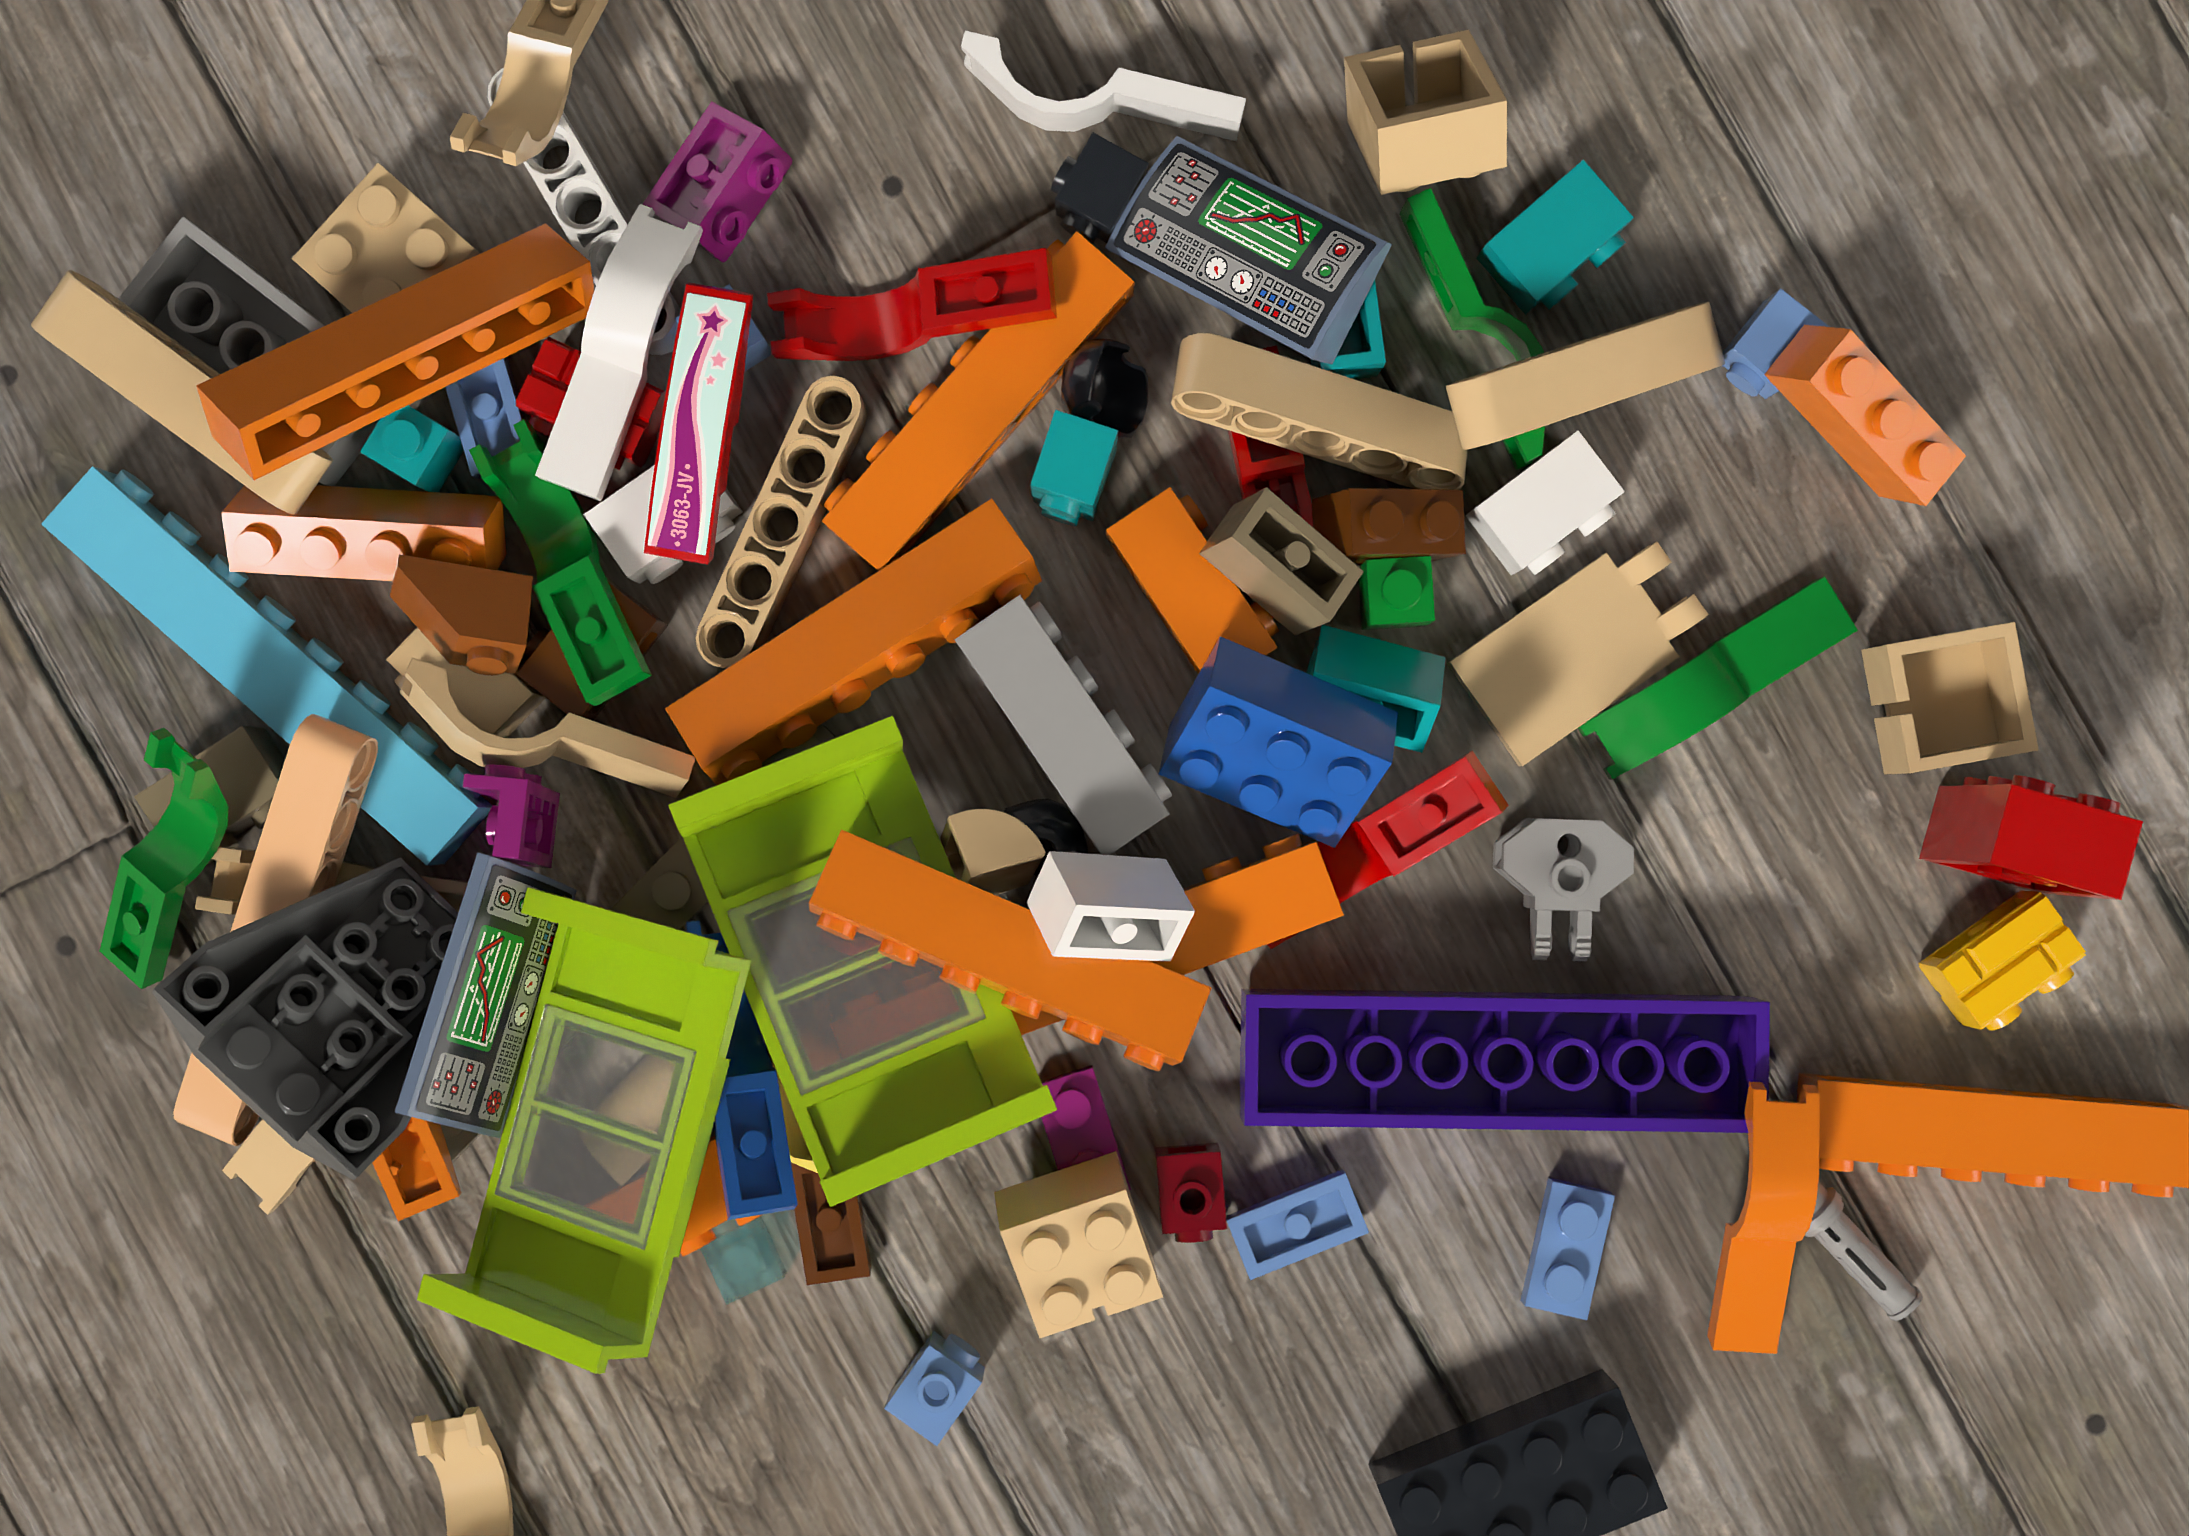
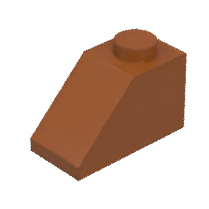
(466, 611)

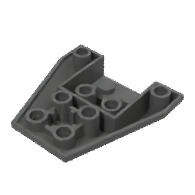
(320, 1010)

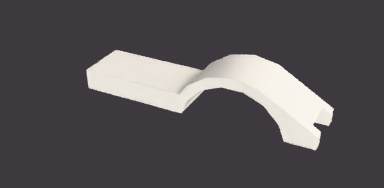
(1124, 93)
(615, 353)

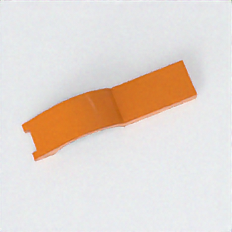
(1775, 1215)

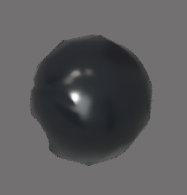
(1105, 386)
(1052, 824)

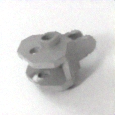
(1568, 882)

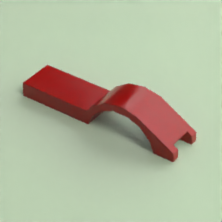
(931, 305)
(1411, 827)

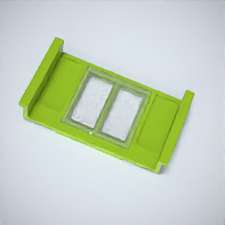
(870, 1051)
(600, 1137)

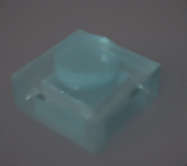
(743, 1260)

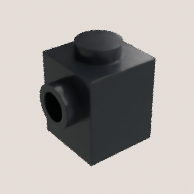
(1096, 188)

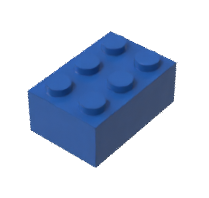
(1279, 742)

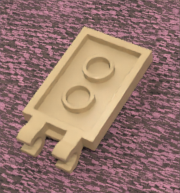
(1573, 652)

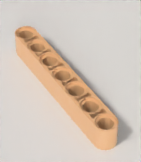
(294, 860)

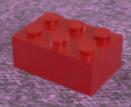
(2032, 836)

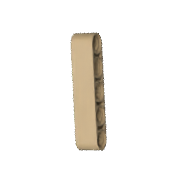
(1584, 375)
(158, 379)
(1317, 413)
(780, 493)

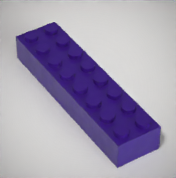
(1500, 1060)

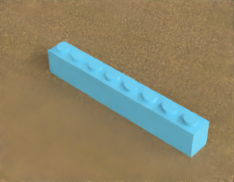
(260, 656)

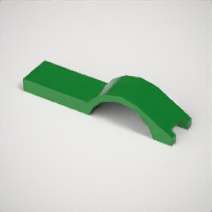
(1464, 304)
(568, 569)
(1721, 677)
(160, 867)

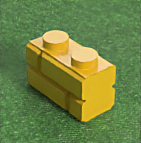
(2003, 961)

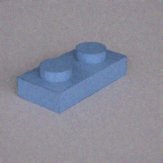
(486, 410)
(1297, 1224)
(1567, 1248)

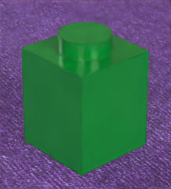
(1396, 593)

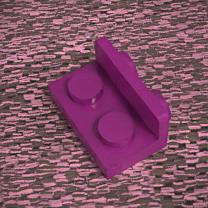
(719, 180)
(525, 818)

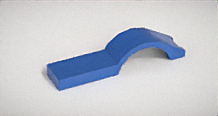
(751, 1121)

